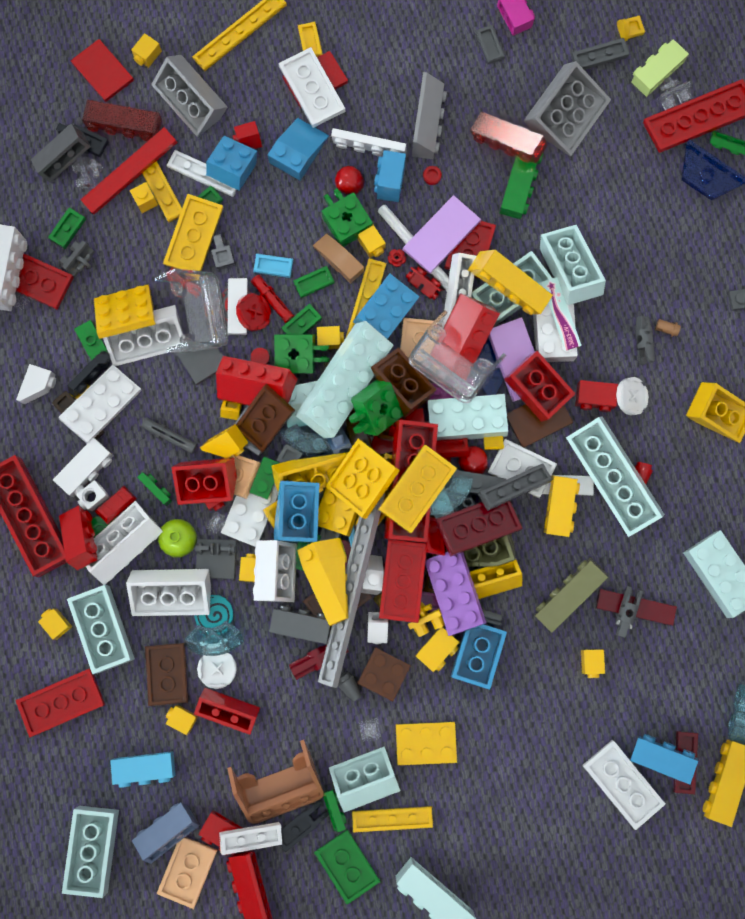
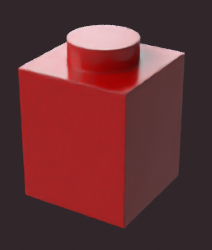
(248, 135)

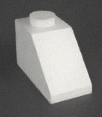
(35, 384)
(374, 576)

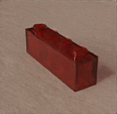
(121, 120)
(508, 137)

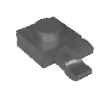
(222, 254)

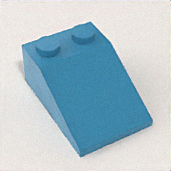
(297, 148)
(297, 512)

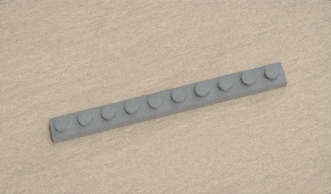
(356, 573)

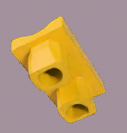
(434, 616)

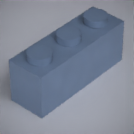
(165, 832)

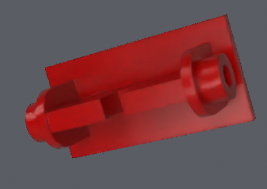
(430, 286)

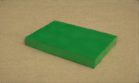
(347, 866)

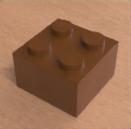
(384, 674)

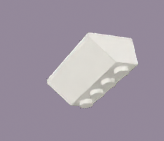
(148, 340)
(122, 542)
(169, 592)

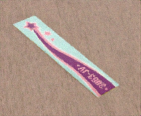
(561, 315)

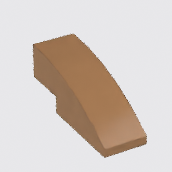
(339, 258)

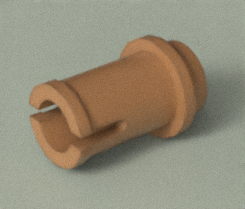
(668, 327)

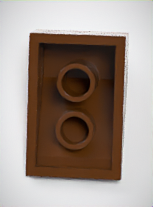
(408, 383)

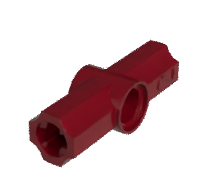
(309, 663)

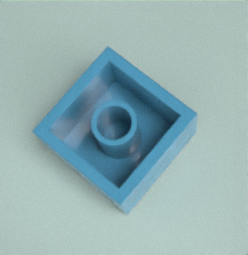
(231, 163)
(390, 175)

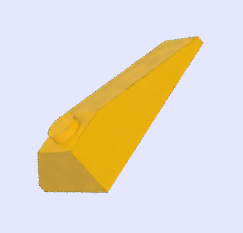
(312, 470)
(325, 571)

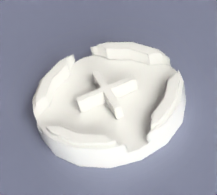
(632, 396)
(217, 670)

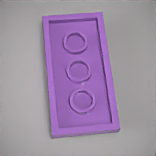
(455, 593)

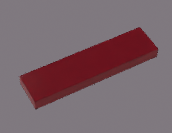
(647, 609)

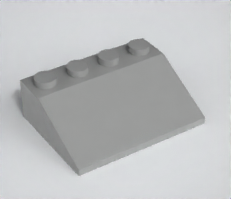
(568, 108)

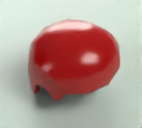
(349, 180)
(476, 461)

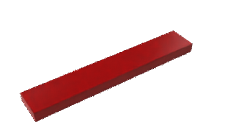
(129, 171)

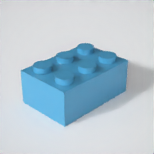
(387, 306)
(478, 655)
(665, 758)

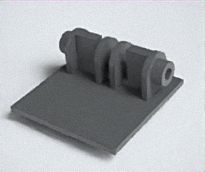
(217, 557)

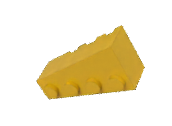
(510, 281)

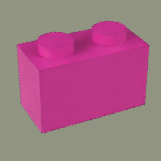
(516, 15)

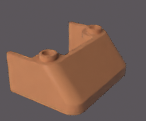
(278, 792)

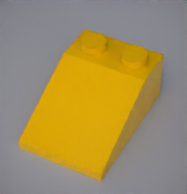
(718, 411)

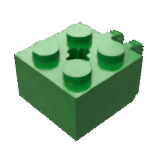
(345, 208)
(306, 346)
(375, 408)

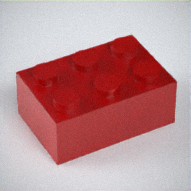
(539, 386)

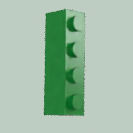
(519, 188)

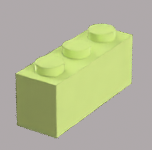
(659, 67)

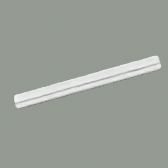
(406, 236)

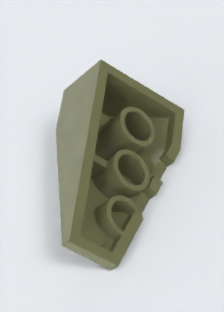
(492, 553)

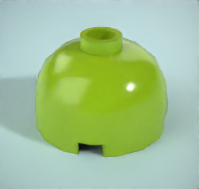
(177, 538)

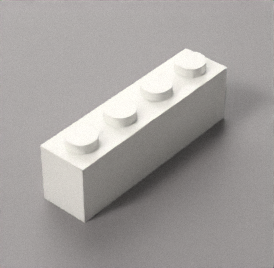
(459, 281)

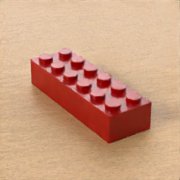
(407, 442)
(29, 519)

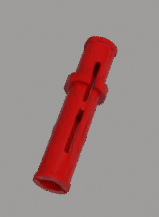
(275, 302)

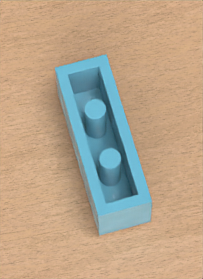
(143, 769)

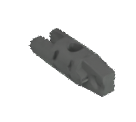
(644, 340)
(626, 622)

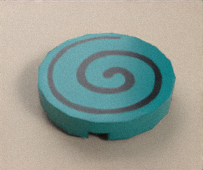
(220, 611)

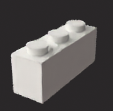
(83, 467)

